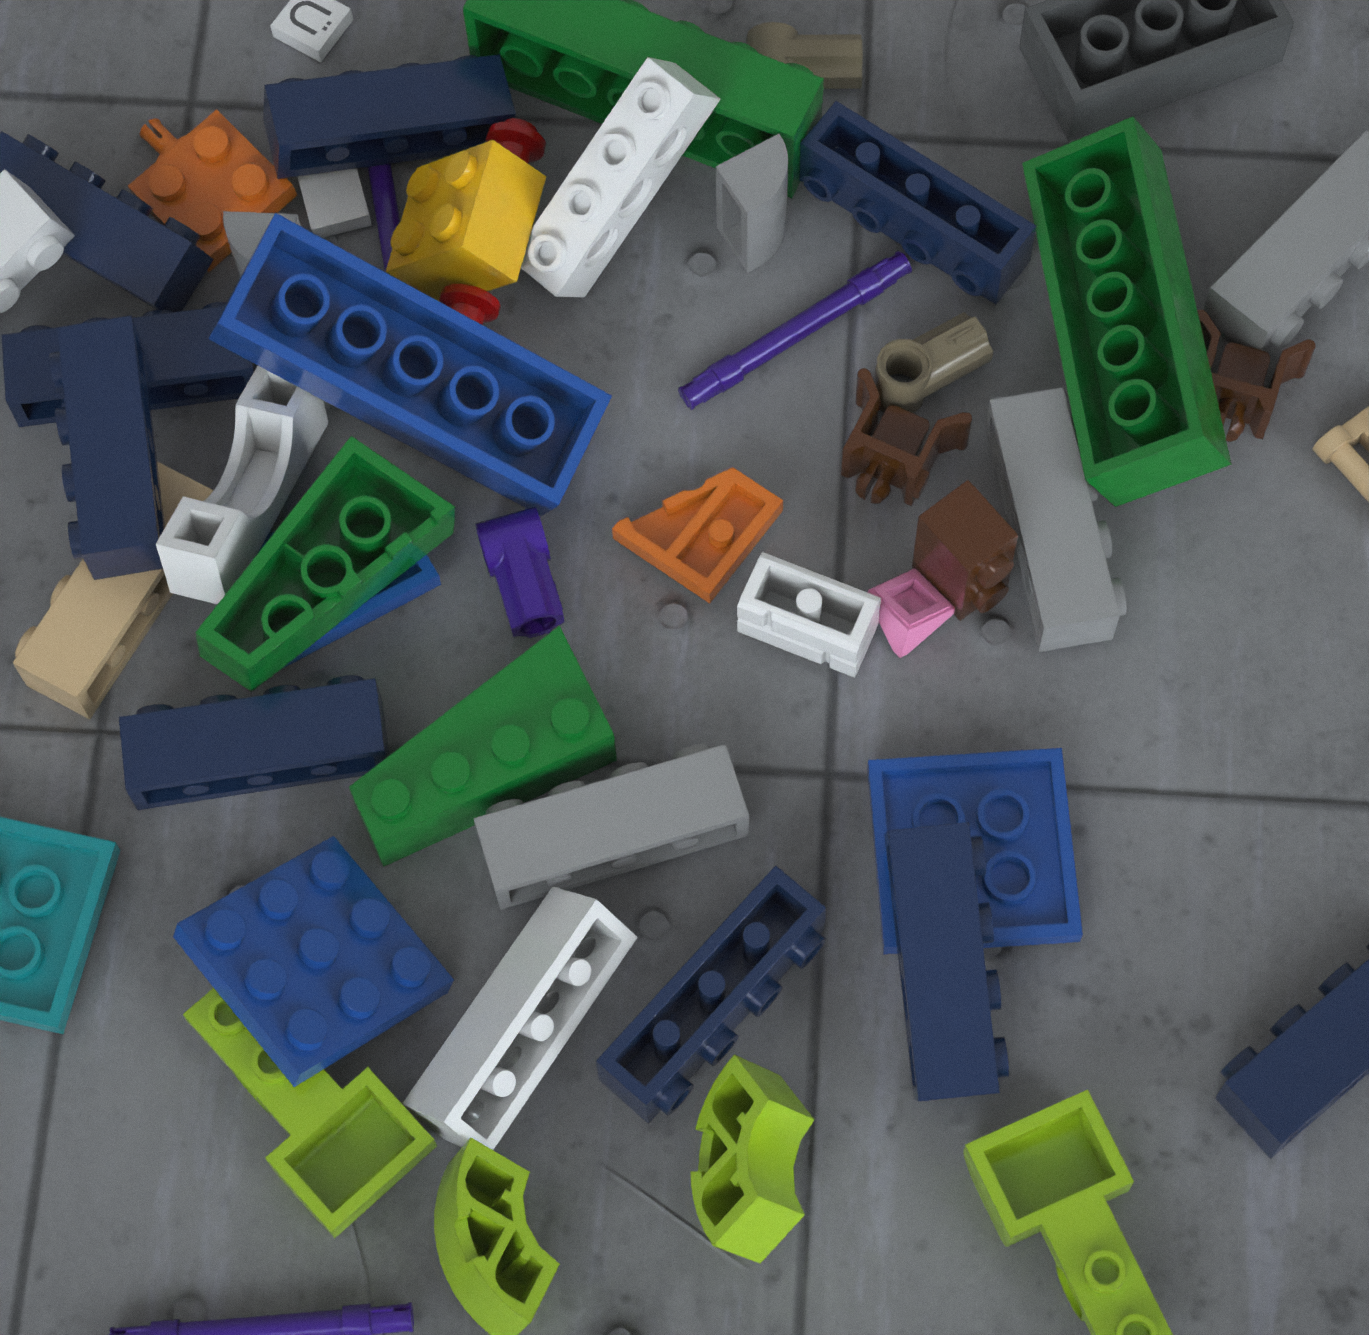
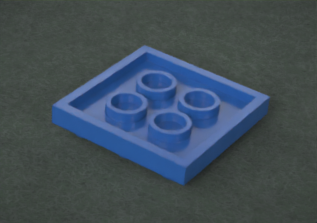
(1025, 828)
(313, 960)

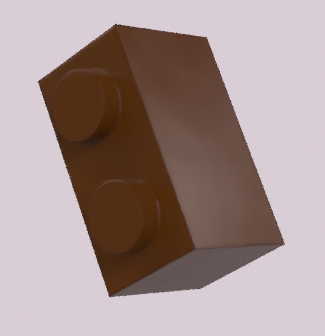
(965, 550)

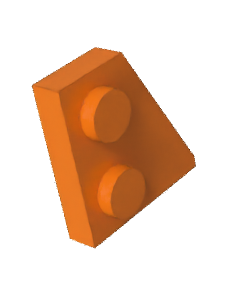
(703, 531)

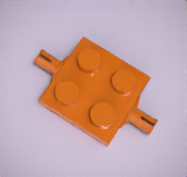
(208, 174)

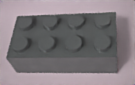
(1133, 56)

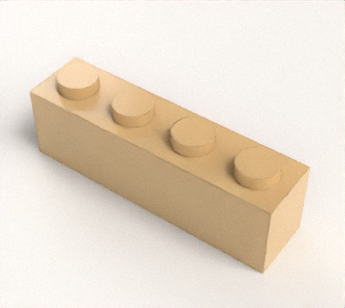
(97, 622)

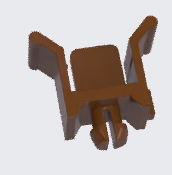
(1242, 379)
(894, 445)

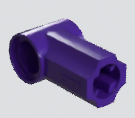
(518, 559)

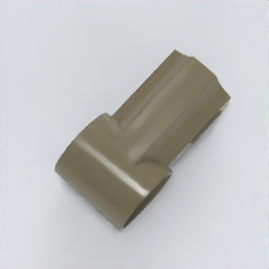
(828, 56)
(930, 361)

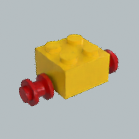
(471, 220)

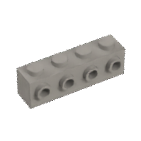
(1298, 257)
(1051, 510)
(612, 824)

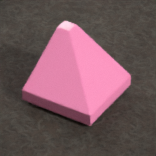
(910, 610)

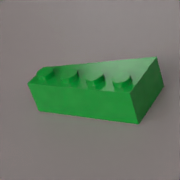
(324, 561)
(500, 743)

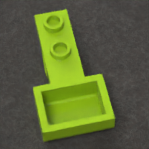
(341, 1143)
(1056, 1180)

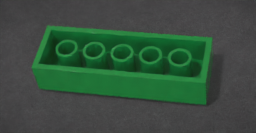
(591, 49)
(1125, 314)

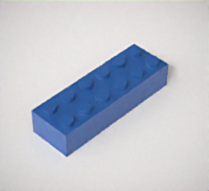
(410, 366)

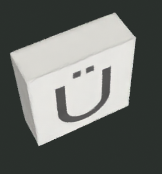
(312, 25)

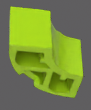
(748, 1160)
(486, 1241)

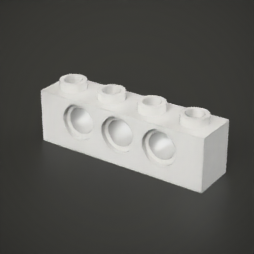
(616, 177)

